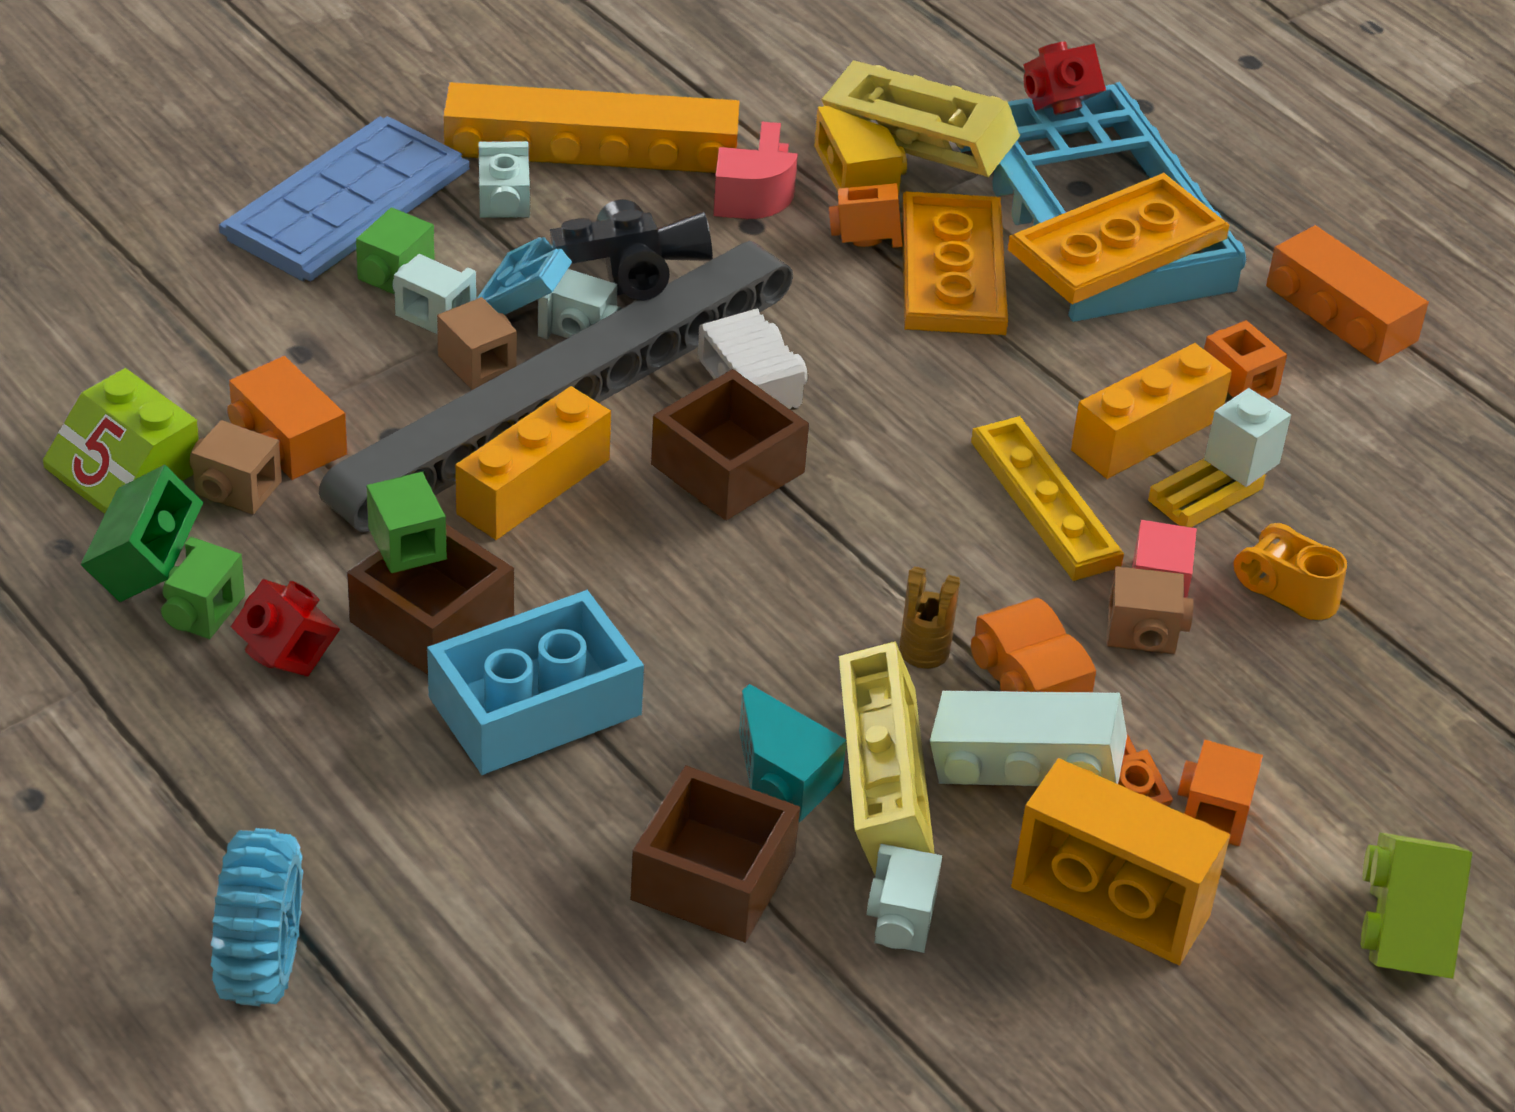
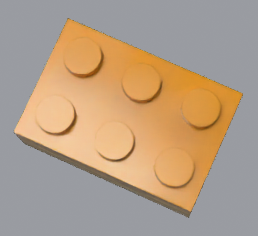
(1119, 860)

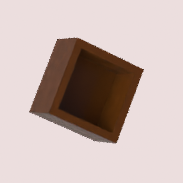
(729, 444)
(431, 600)
(714, 853)

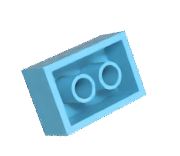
(535, 681)

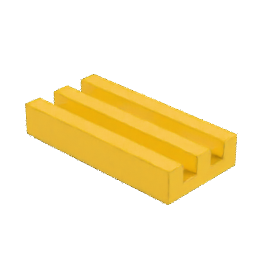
(1199, 483)

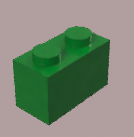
(142, 533)

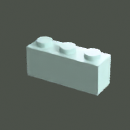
(1022, 734)

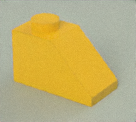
(857, 150)

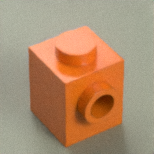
(1221, 787)

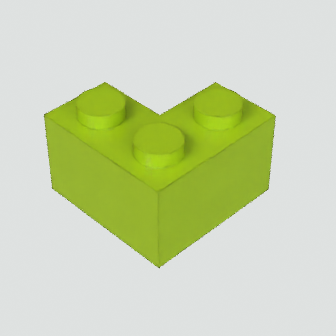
(1418, 904)

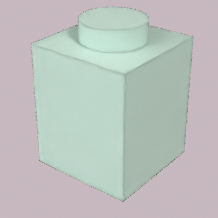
(1247, 437)

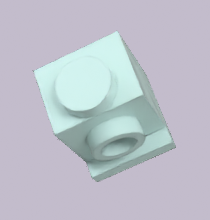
(504, 180)
(430, 288)
(575, 304)
(904, 896)

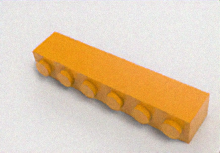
(592, 126)

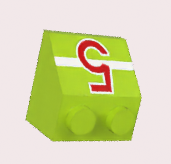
(119, 435)

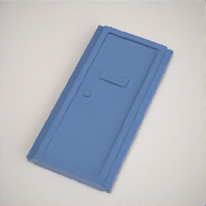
(326, 205)

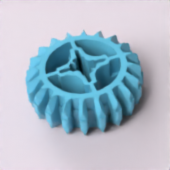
(257, 917)

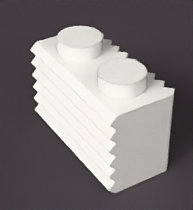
(754, 351)

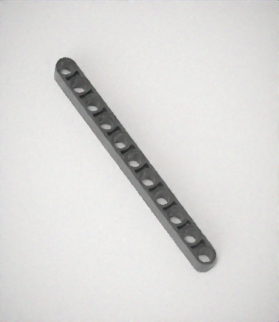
(592, 361)

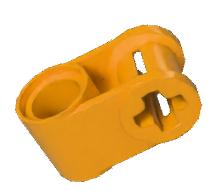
(1297, 571)

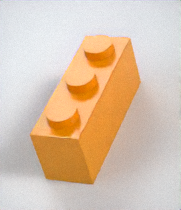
(1149, 410)
(533, 462)

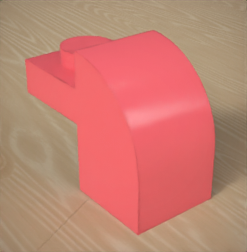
(755, 181)

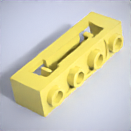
(928, 116)
(884, 752)

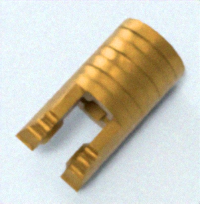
(928, 620)

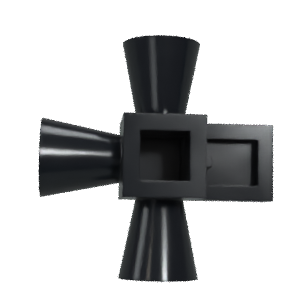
(634, 245)

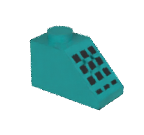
(788, 752)

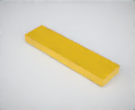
(1047, 498)

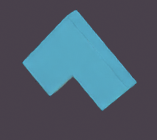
(525, 276)

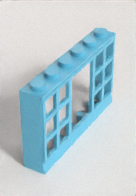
(1188, 278)

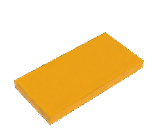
(1117, 238)
(953, 263)

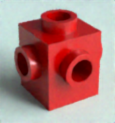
(1063, 77)
(284, 627)

